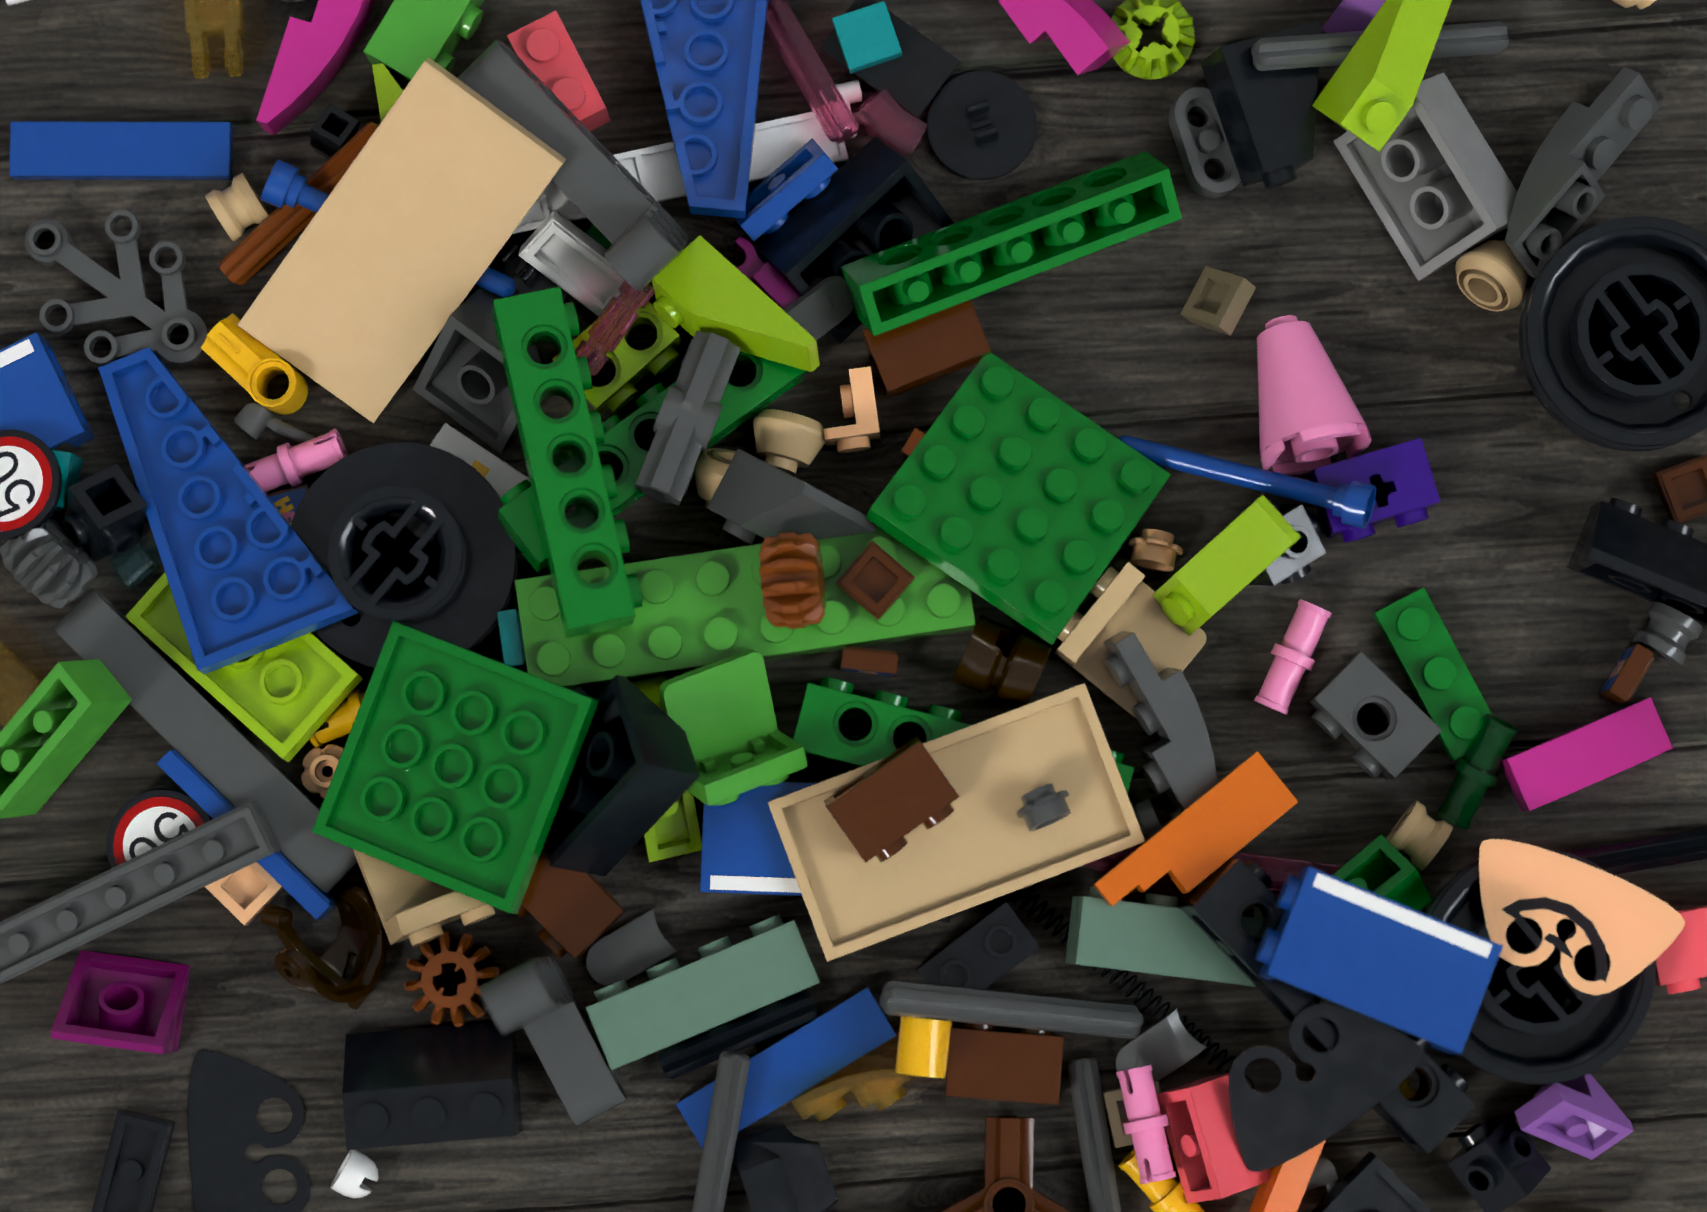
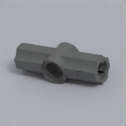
(687, 418)

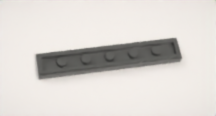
(134, 889)

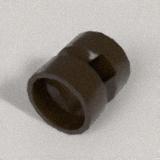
(1002, 663)

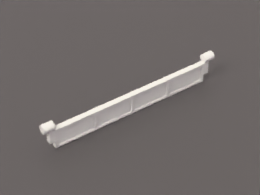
(659, 169)

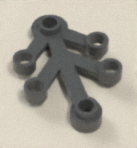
(124, 296)

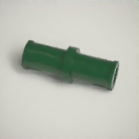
(1477, 771)

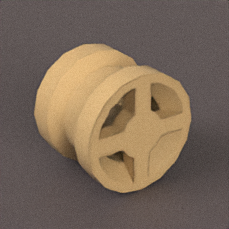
(237, 206)
(1419, 835)

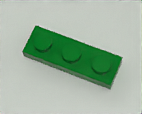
(1434, 670)

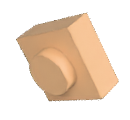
(246, 892)

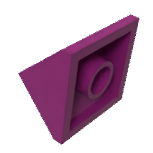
(123, 1003)

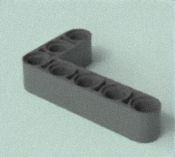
(634, 222)
(544, 1005)

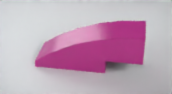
(1076, 27)
(311, 59)
(1586, 755)

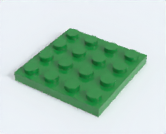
(1018, 497)
(455, 767)

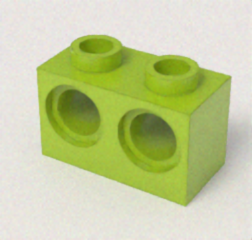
(633, 364)

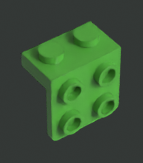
(731, 727)

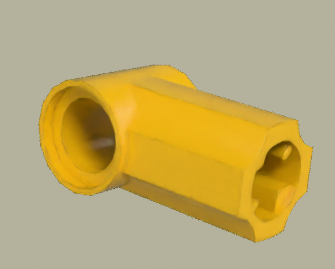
(254, 366)
(923, 1047)

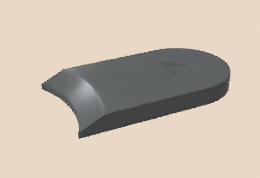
(822, 306)
(628, 951)
(1162, 1045)

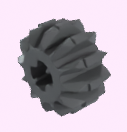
(49, 564)

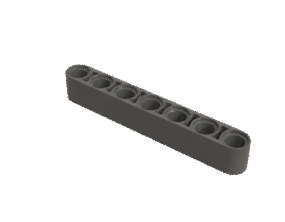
(205, 735)

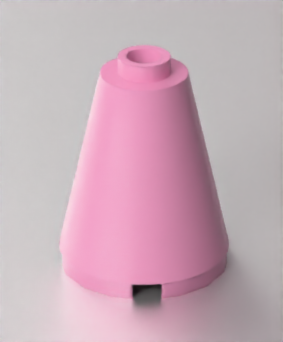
(1302, 401)

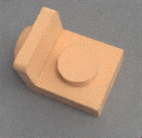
(857, 402)

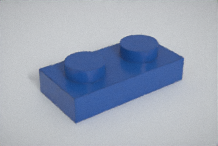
(797, 178)

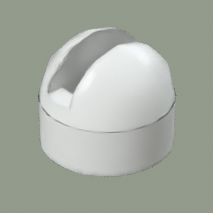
(351, 1174)

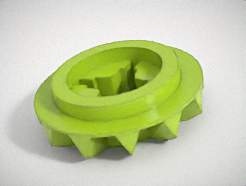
(1156, 59)

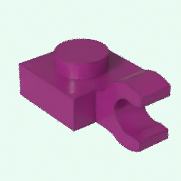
(765, 275)

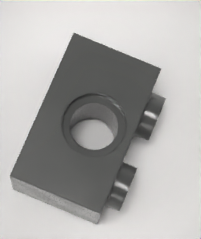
(1405, 726)

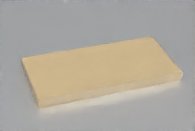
(401, 240)
(980, 846)

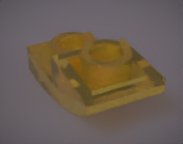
(869, 1086)

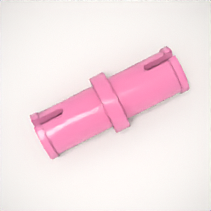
(299, 461)
(1293, 656)
(1146, 1124)

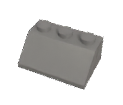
(1433, 180)

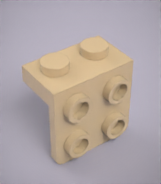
(1128, 606)
(414, 905)

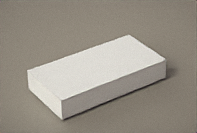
(572, 262)

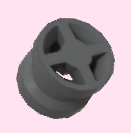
(1668, 634)

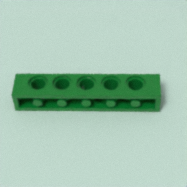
(1011, 242)
(519, 325)
(739, 404)
(827, 703)

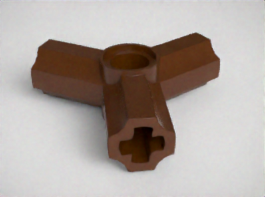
(1007, 1164)

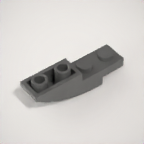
(1563, 176)
(1182, 755)

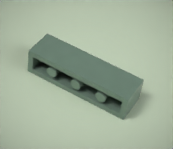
(1149, 939)
(703, 993)

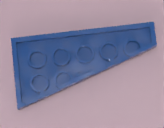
(710, 85)
(223, 543)

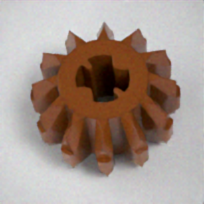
(792, 580)
(438, 966)

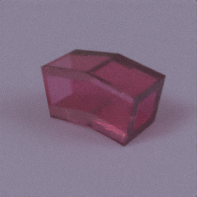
(890, 123)

